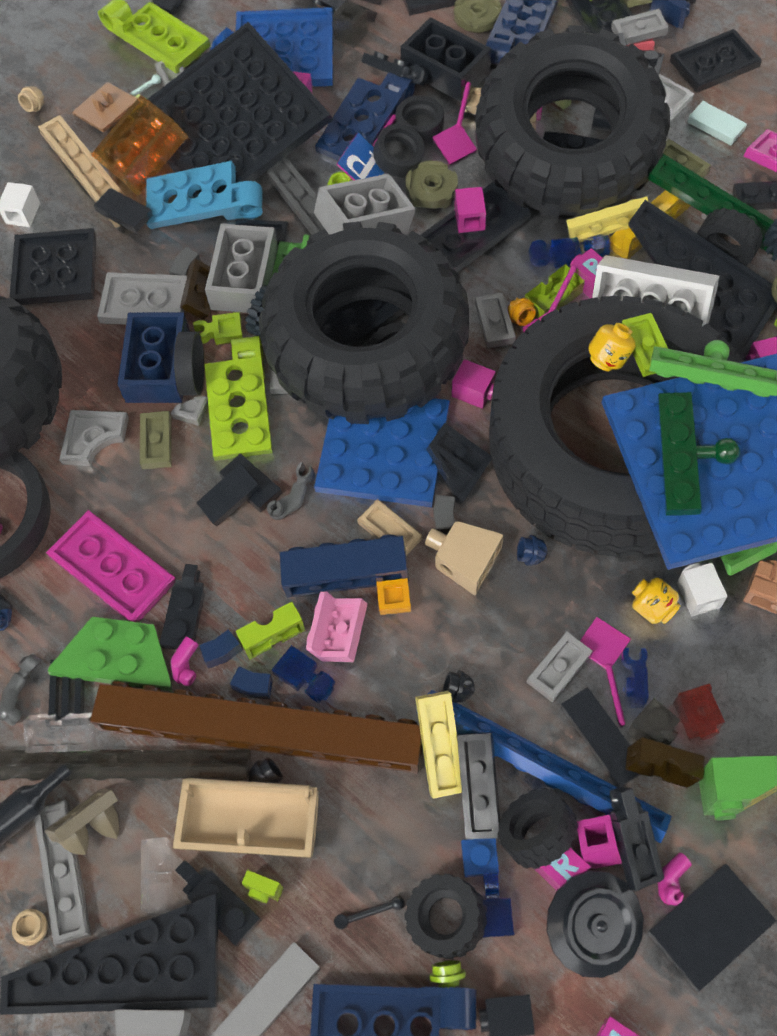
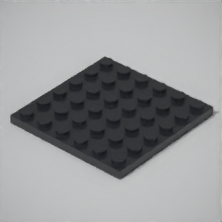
(239, 108)

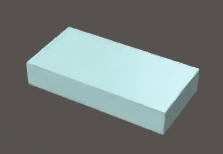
(717, 123)

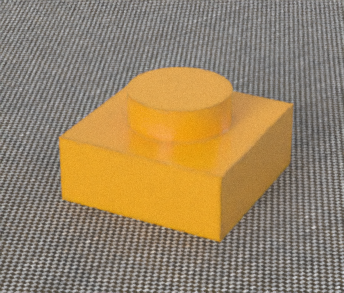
(393, 596)

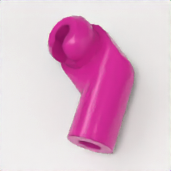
(180, 662)
(670, 887)

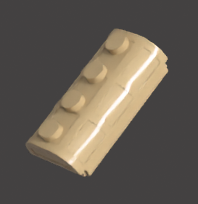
(247, 817)

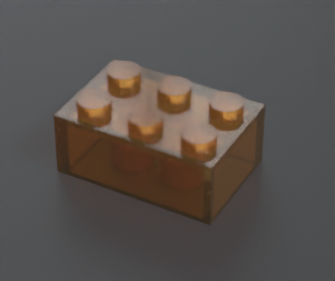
(139, 144)

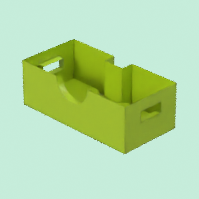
(544, 295)
(260, 638)

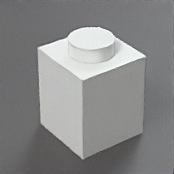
(19, 204)
(701, 588)

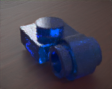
(560, 252)
(297, 669)

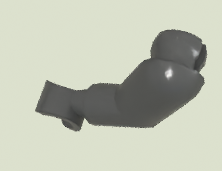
(282, 508)
(14, 687)

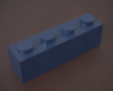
(342, 566)

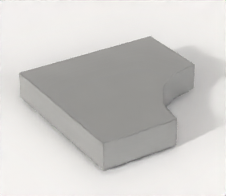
(90, 433)

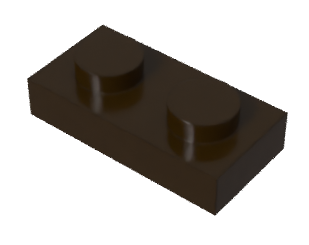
(194, 296)

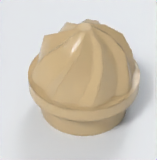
(31, 98)

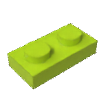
(646, 336)

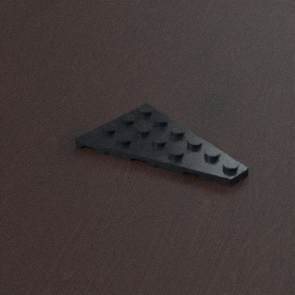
(742, 296)

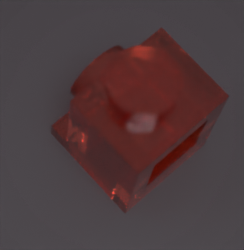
(694, 723)

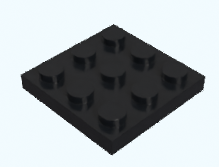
(53, 266)

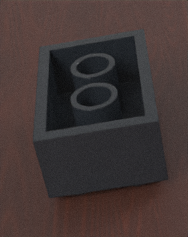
(447, 56)

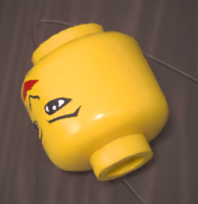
(611, 346)
(655, 600)

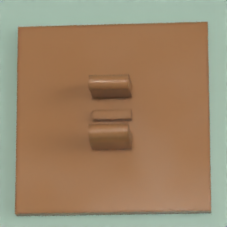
(105, 107)

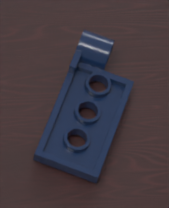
(517, 24)
(356, 103)
(443, 1007)

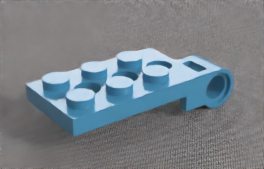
(235, 202)

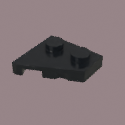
(457, 461)

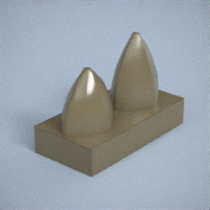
(96, 810)

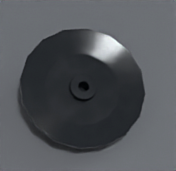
(595, 924)

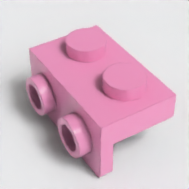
(336, 628)

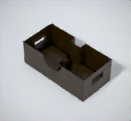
(665, 761)

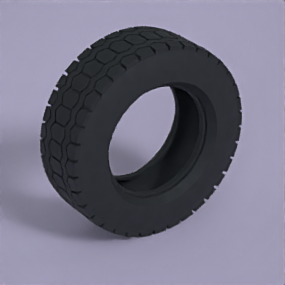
(531, 461)

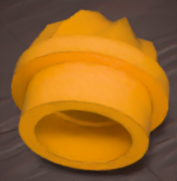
(521, 311)

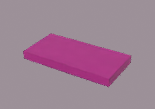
(111, 567)

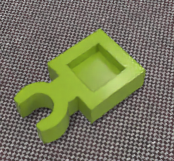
(221, 329)

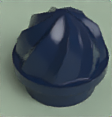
(531, 550)

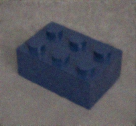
(148, 357)

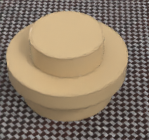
(29, 927)

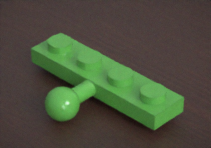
(714, 369)

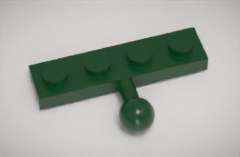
(681, 454)

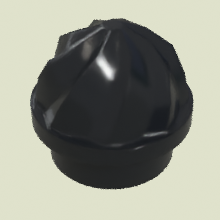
(459, 685)
(265, 771)

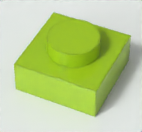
(261, 887)

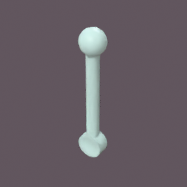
(156, 79)

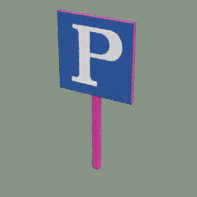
(358, 158)

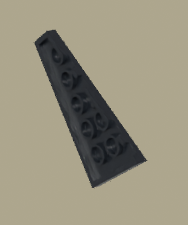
(142, 967)

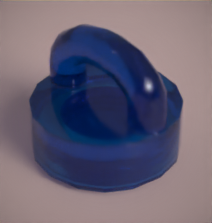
(598, 242)

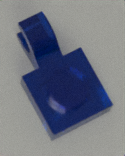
(637, 683)
(499, 910)

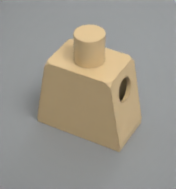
(465, 553)

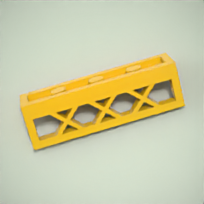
(626, 243)

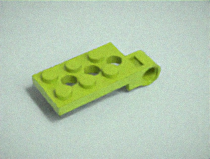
(189, 43)
(248, 359)

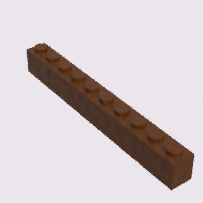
(258, 727)

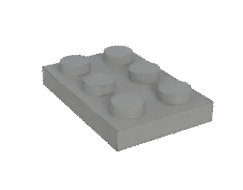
(139, 293)

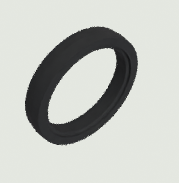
(35, 520)

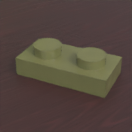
(686, 158)
(155, 440)

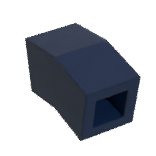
(220, 649)
(252, 684)

